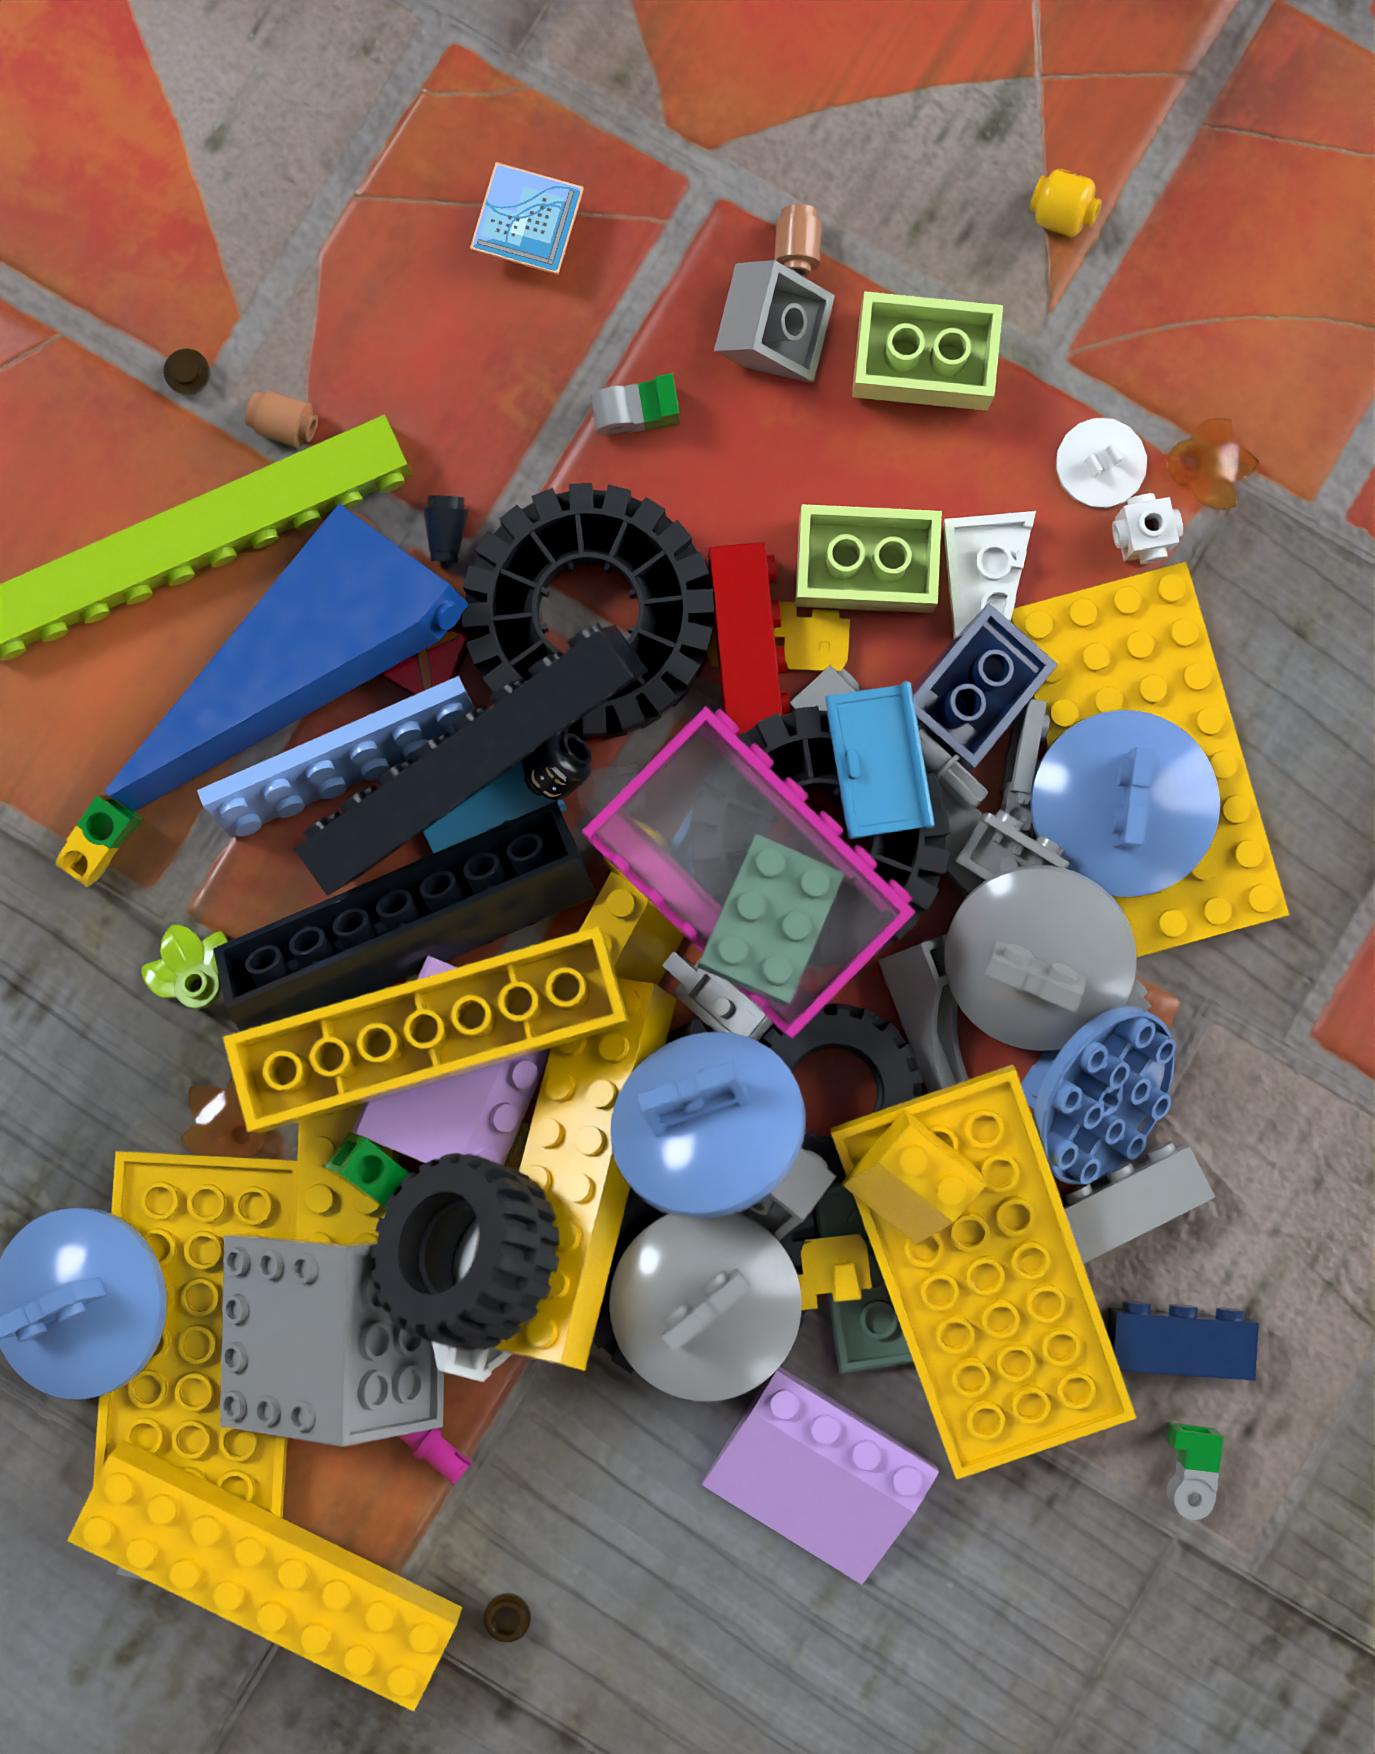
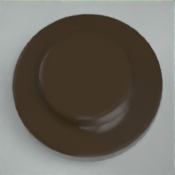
(186, 371)
(507, 1617)

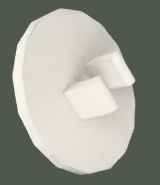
(1101, 463)

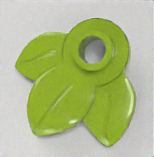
(181, 964)

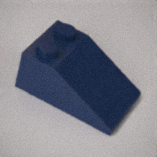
(979, 686)

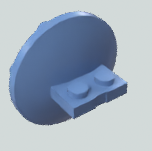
(1127, 801)
(1100, 1091)
(707, 1125)
(80, 1303)

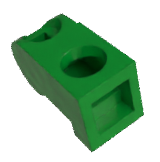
(366, 1169)

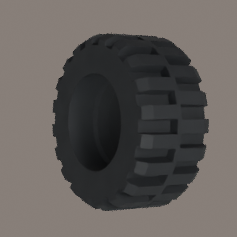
(871, 1040)
(509, 1262)

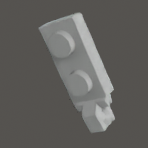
(1021, 762)
(716, 1000)

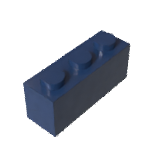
(1184, 1341)

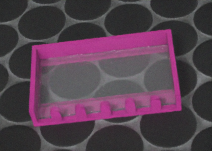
(688, 828)

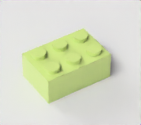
(927, 351)
(868, 558)

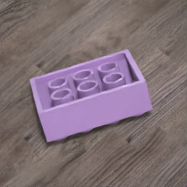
(457, 1114)
(821, 1475)

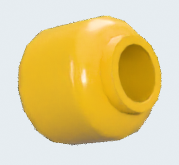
(1065, 202)

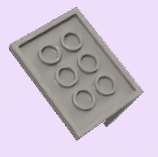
(315, 1348)

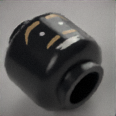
(558, 766)

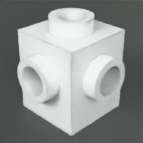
(1138, 541)

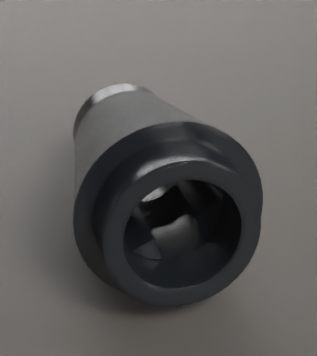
(445, 526)

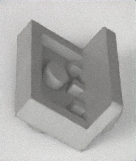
(1000, 846)

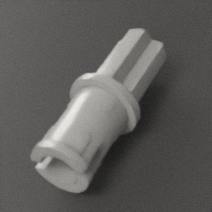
(951, 773)

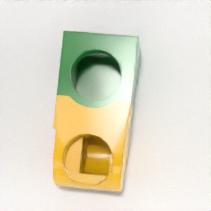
(97, 839)

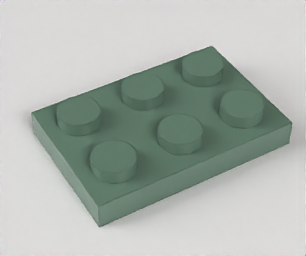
(771, 920)

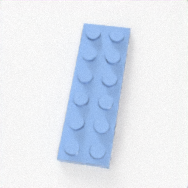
(334, 760)

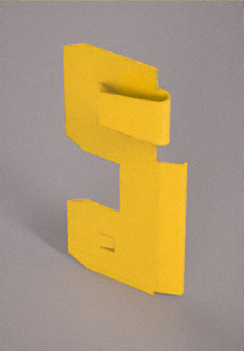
(809, 642)
(835, 1267)

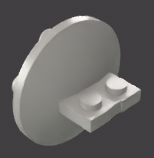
(1039, 956)
(705, 1305)

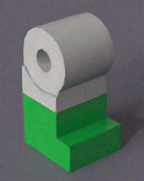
(636, 406)
(1197, 1469)

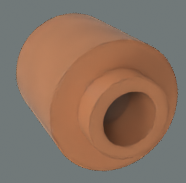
(798, 238)
(281, 418)

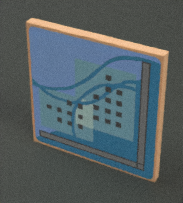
(526, 218)

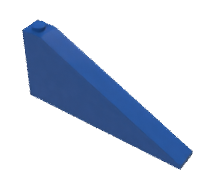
(321, 629)

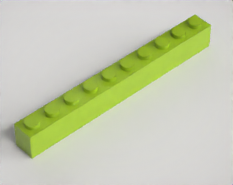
(199, 534)

